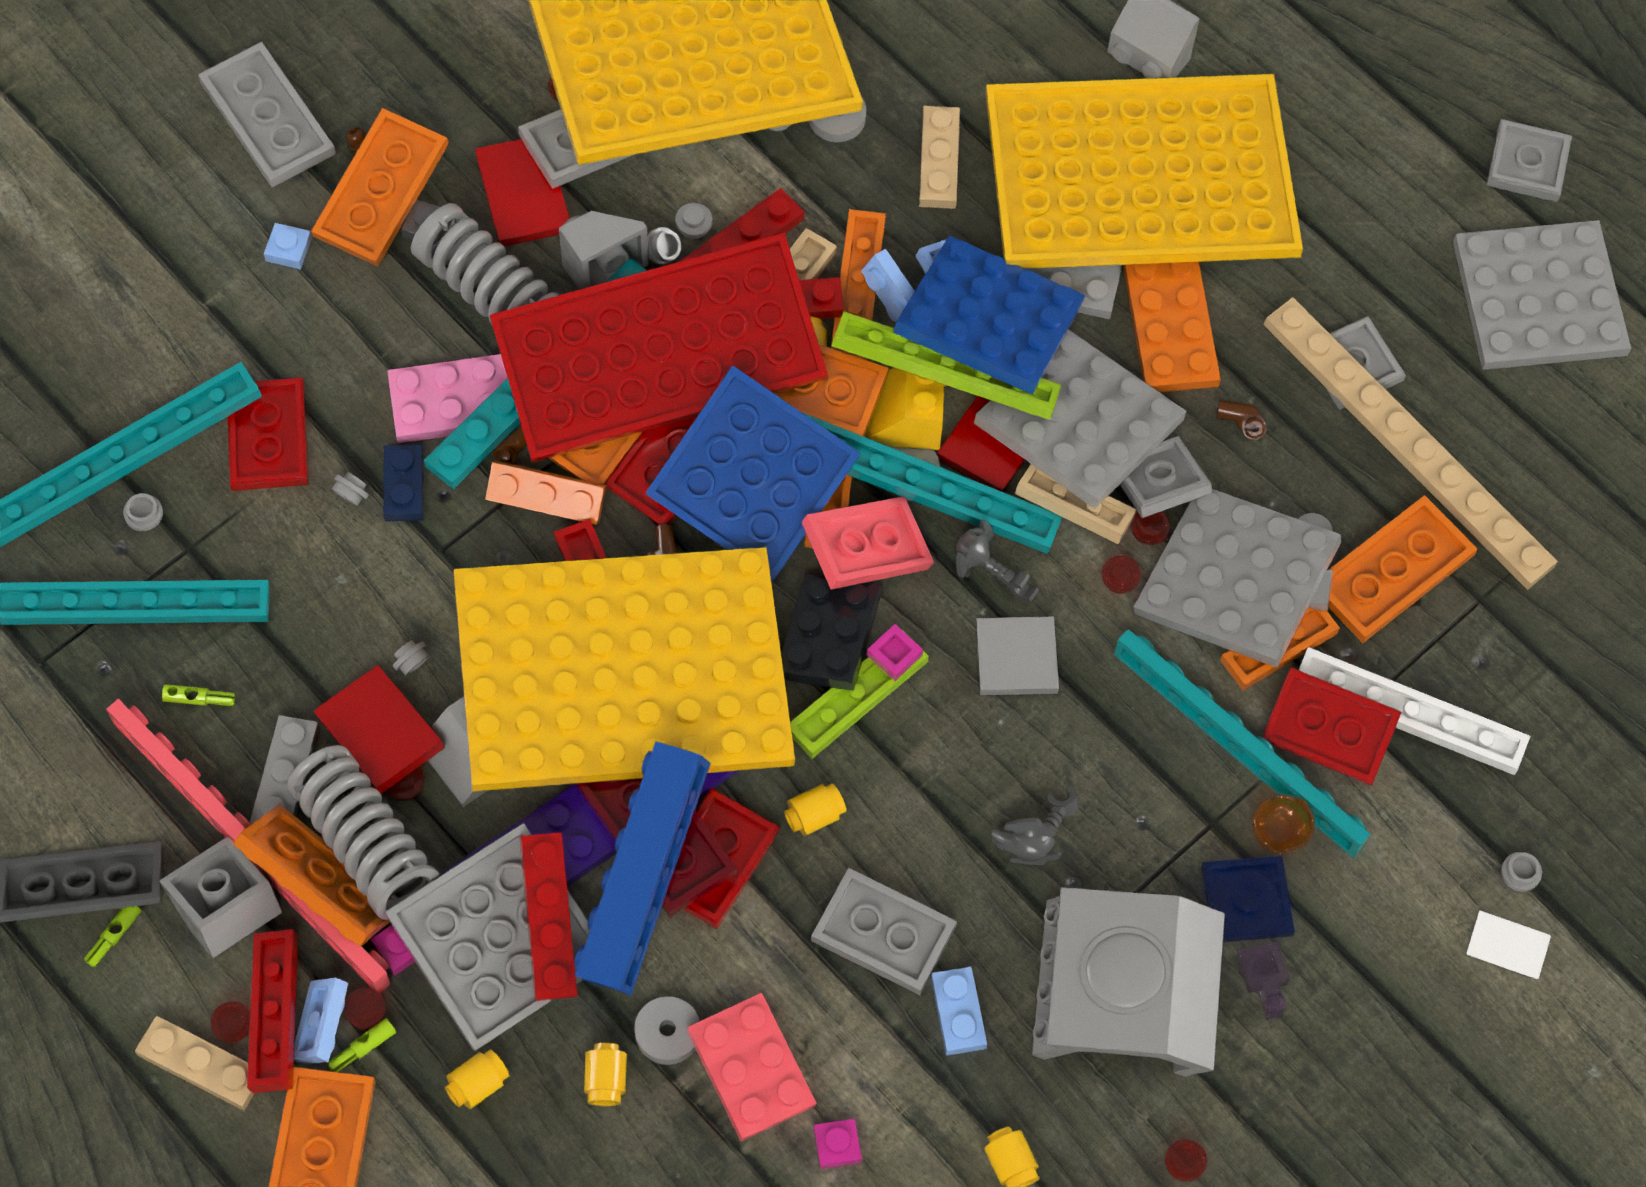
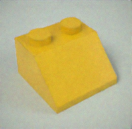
(908, 412)

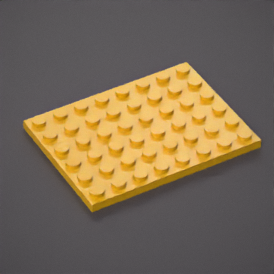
(689, 69)
(1142, 171)
(602, 657)

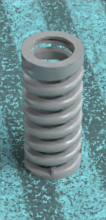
(505, 291)
(339, 835)

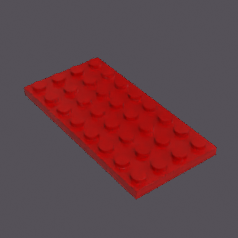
(656, 345)

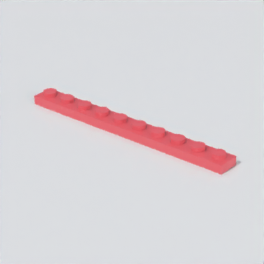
(210, 804)

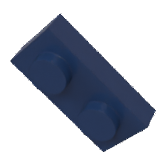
(403, 483)

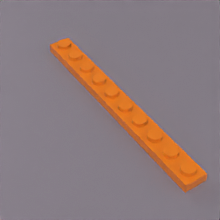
(862, 242)

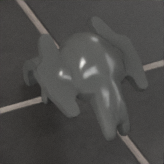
(973, 551)
(1031, 837)

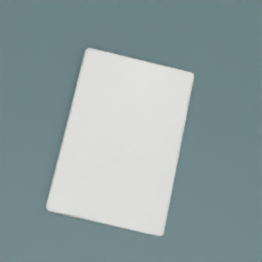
(1508, 945)

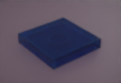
(1251, 896)

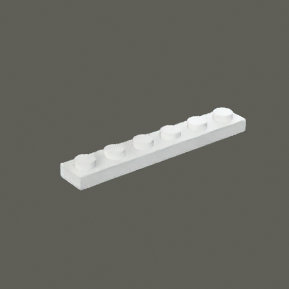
(1426, 715)

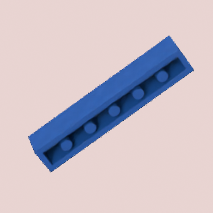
(641, 868)

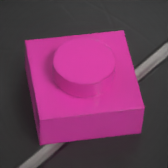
(894, 652)
(392, 950)
(837, 1143)

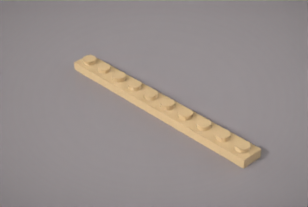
(1411, 443)

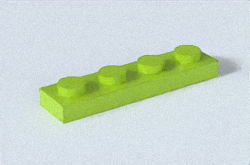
(842, 708)

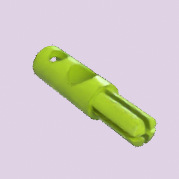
(179, 694)
(124, 918)
(362, 1045)

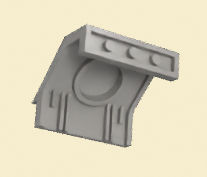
(1129, 977)

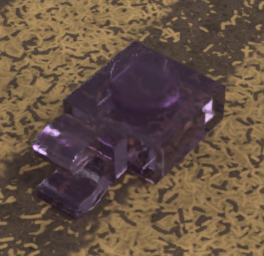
(1265, 972)

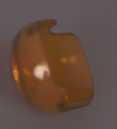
(1283, 824)

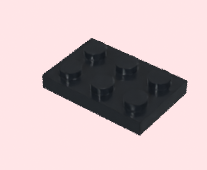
(829, 633)

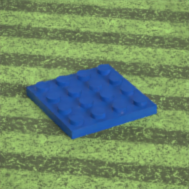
(989, 314)
(752, 470)

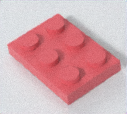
(867, 542)
(751, 1067)

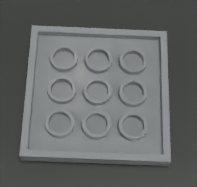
(1541, 295)
(1098, 427)
(1238, 576)
(475, 939)

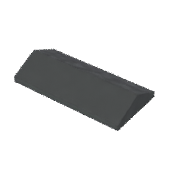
(81, 881)

